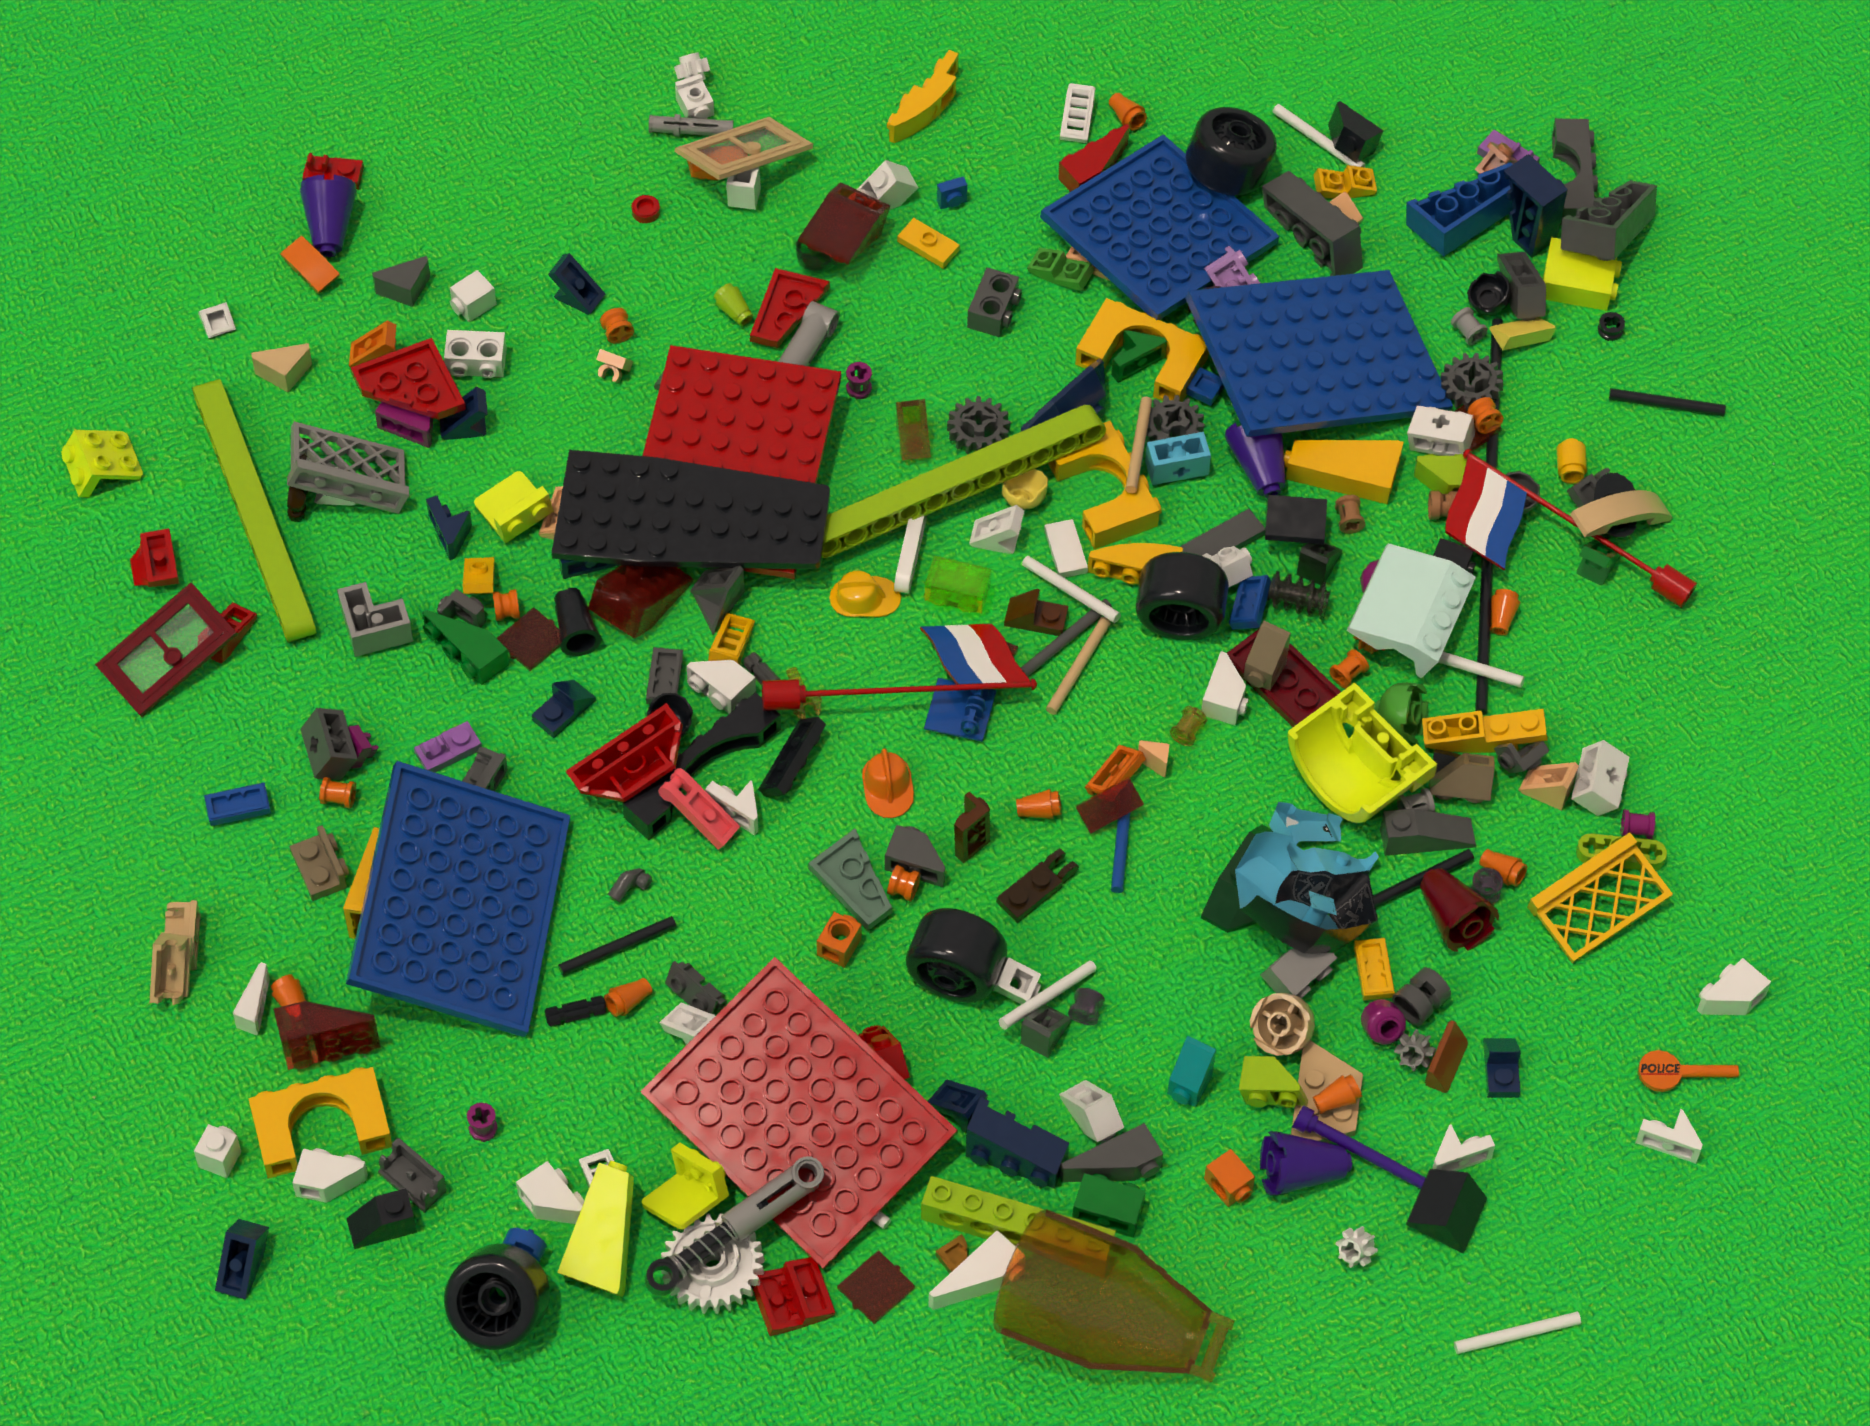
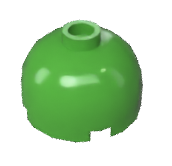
(1404, 709)

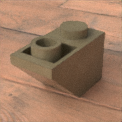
(1465, 777)

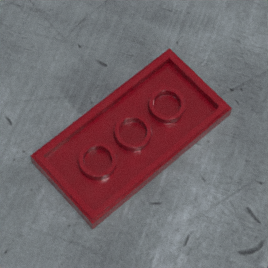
(1297, 690)

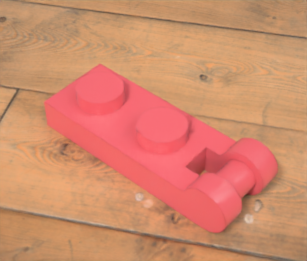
(699, 808)

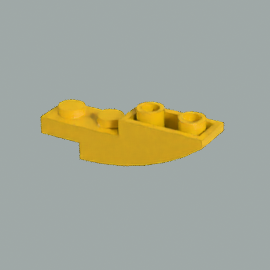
(925, 103)
(1125, 560)
(1481, 734)

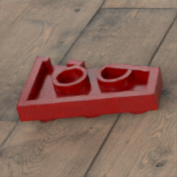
(785, 306)

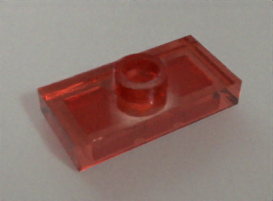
(1109, 805)

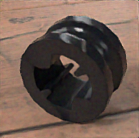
(1613, 333)

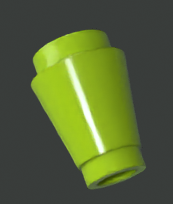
(733, 304)

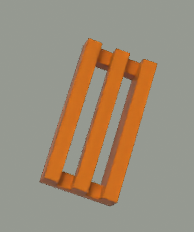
(1117, 773)

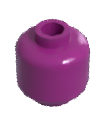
(1383, 1021)

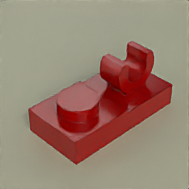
(333, 166)

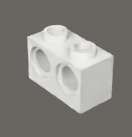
(475, 349)

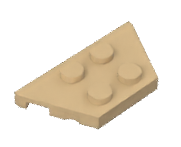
(1316, 1073)

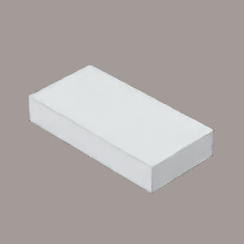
(1066, 548)

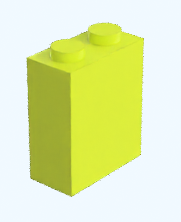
(1579, 278)

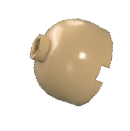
(1282, 1024)

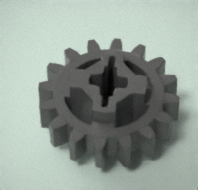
(1459, 375)
(1171, 419)
(977, 424)

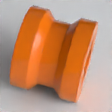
(616, 325)
(1485, 415)
(506, 605)
(904, 883)

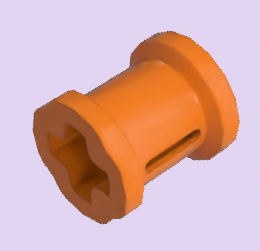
(1349, 668)
(337, 792)

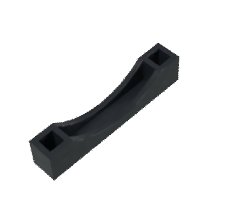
(741, 729)

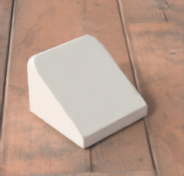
(216, 320)

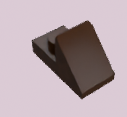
(1031, 614)

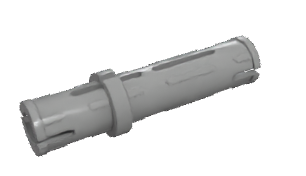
(692, 126)

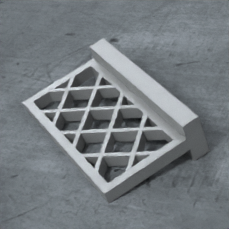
(345, 482)

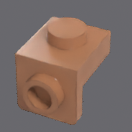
(1497, 156)

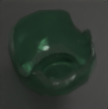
(812, 260)

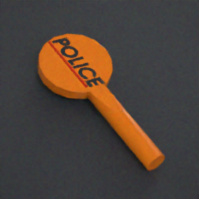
(1663, 1071)

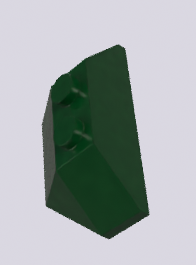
(1223, 904)

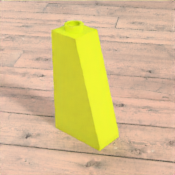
(601, 1235)

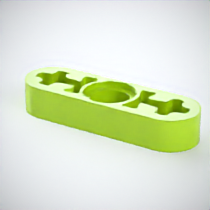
(1600, 841)

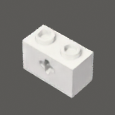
(1440, 431)
(1600, 778)

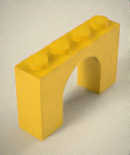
(1184, 350)
(1129, 511)
(351, 1092)

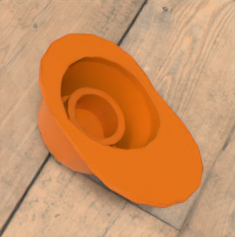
(888, 785)

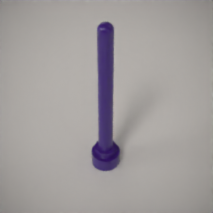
(1308, 1122)

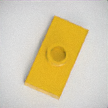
(928, 243)
(478, 575)
(1373, 969)

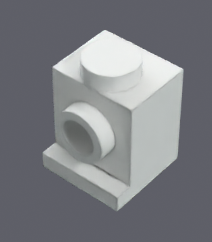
(694, 98)
(1234, 563)
(1026, 978)

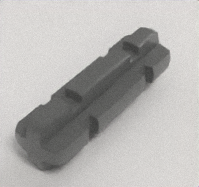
(761, 670)

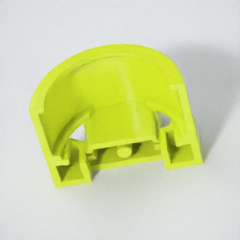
(1359, 772)

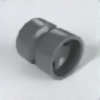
(1421, 996)

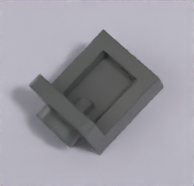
(466, 608)
(1524, 759)

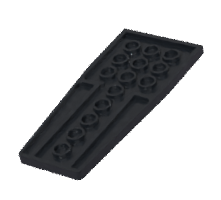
(686, 515)

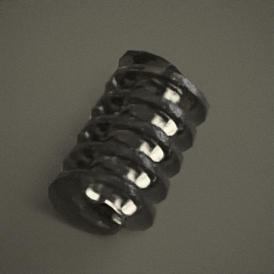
(1299, 595)

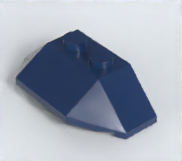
(1085, 389)

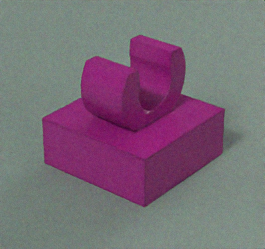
(361, 745)

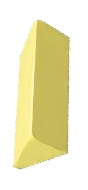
(1522, 333)

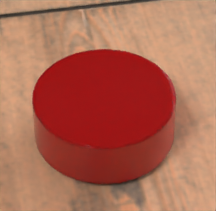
(645, 209)

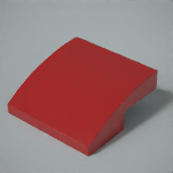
(793, 1296)

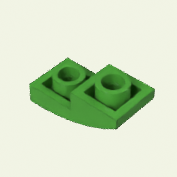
(1057, 269)

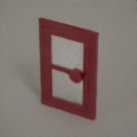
(166, 649)

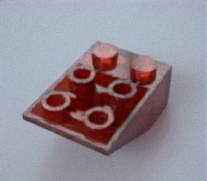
(845, 224)
(637, 596)
(323, 1033)

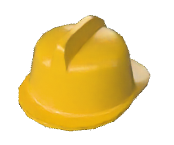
(864, 595)

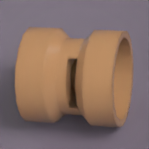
(1439, 504)

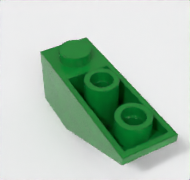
(472, 646)

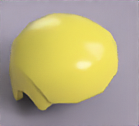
(1026, 489)

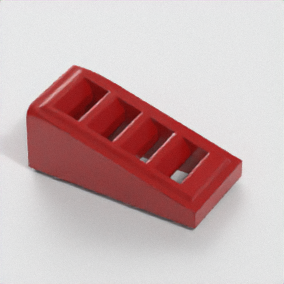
(247, 619)

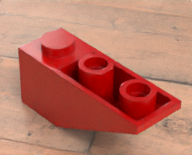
(1093, 158)

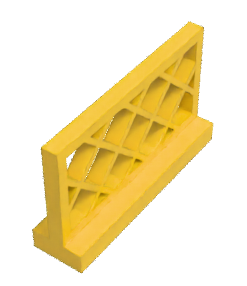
(1585, 875)

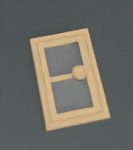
(744, 148)

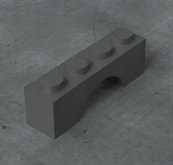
(1573, 146)

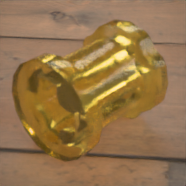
(1187, 727)

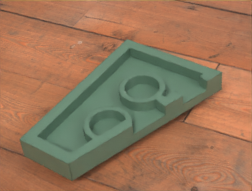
(851, 879)

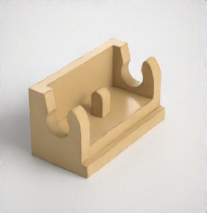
(184, 922)
(170, 967)

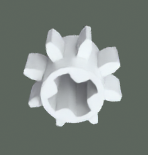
(691, 65)
(1356, 1247)

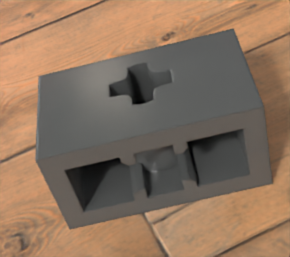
(328, 744)

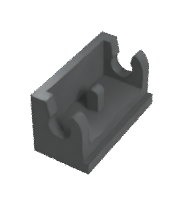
(487, 769)
(410, 1171)

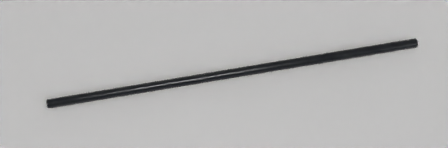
(1487, 566)

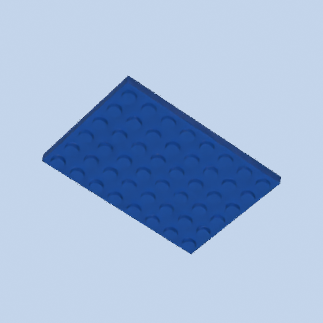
(1317, 352)
(459, 899)

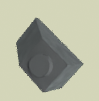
(915, 853)

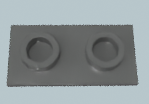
(687, 984)

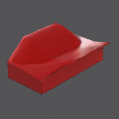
(155, 560)

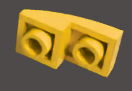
(1353, 180)

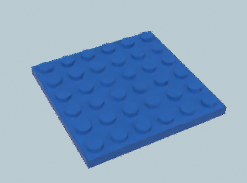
(1155, 227)

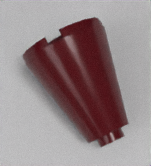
(1459, 911)

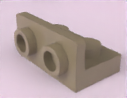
(319, 865)

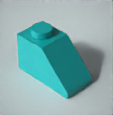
(1191, 1072)

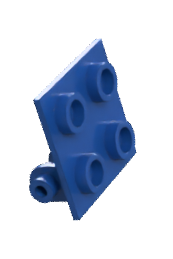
(960, 712)

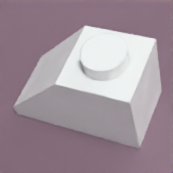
(1225, 693)
(1093, 1110)

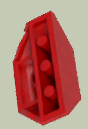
(631, 759)

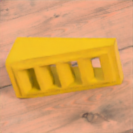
(731, 639)

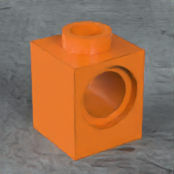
(839, 950)
(1230, 1178)

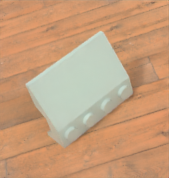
(1411, 605)

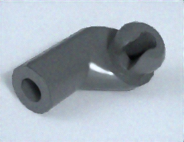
(628, 880)

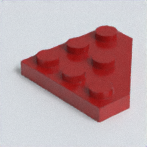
(411, 380)

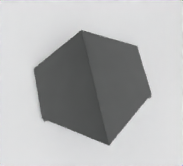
(718, 593)

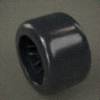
(1231, 151)
(1182, 596)
(956, 955)
(478, 1309)

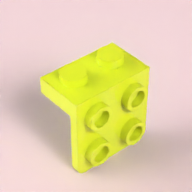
(98, 456)
(514, 505)
(690, 1192)

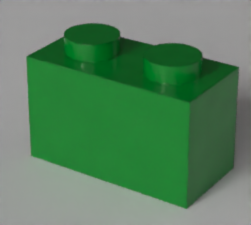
(1109, 1204)

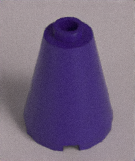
(328, 211)
(1260, 459)
(1300, 1163)

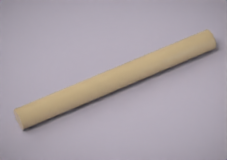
(1138, 445)
(1078, 665)

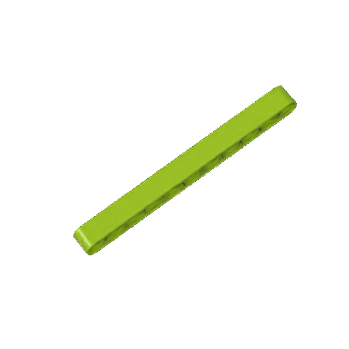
(961, 478)
(254, 511)

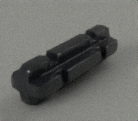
(575, 1010)

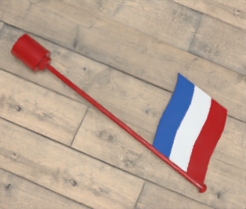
(1491, 509)
(970, 654)

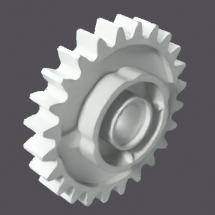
(718, 1284)

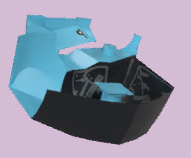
(1296, 888)

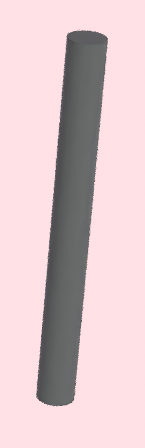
(1061, 641)

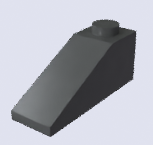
(1526, 285)
(1424, 831)
(1119, 1159)

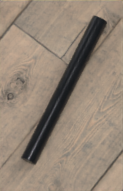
(1667, 402)
(1415, 881)
(617, 945)

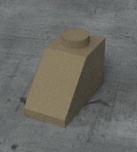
(1267, 656)

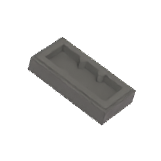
(664, 672)

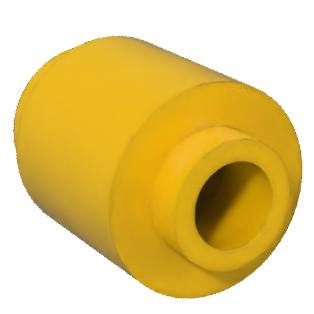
(1571, 460)

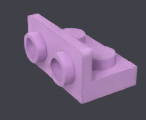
(1230, 270)

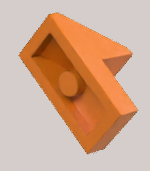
(373, 344)

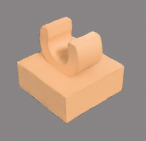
(613, 362)

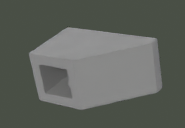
(1296, 970)

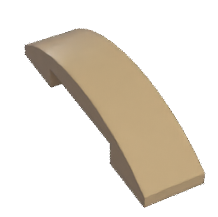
(1619, 509)

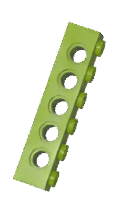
(980, 1211)

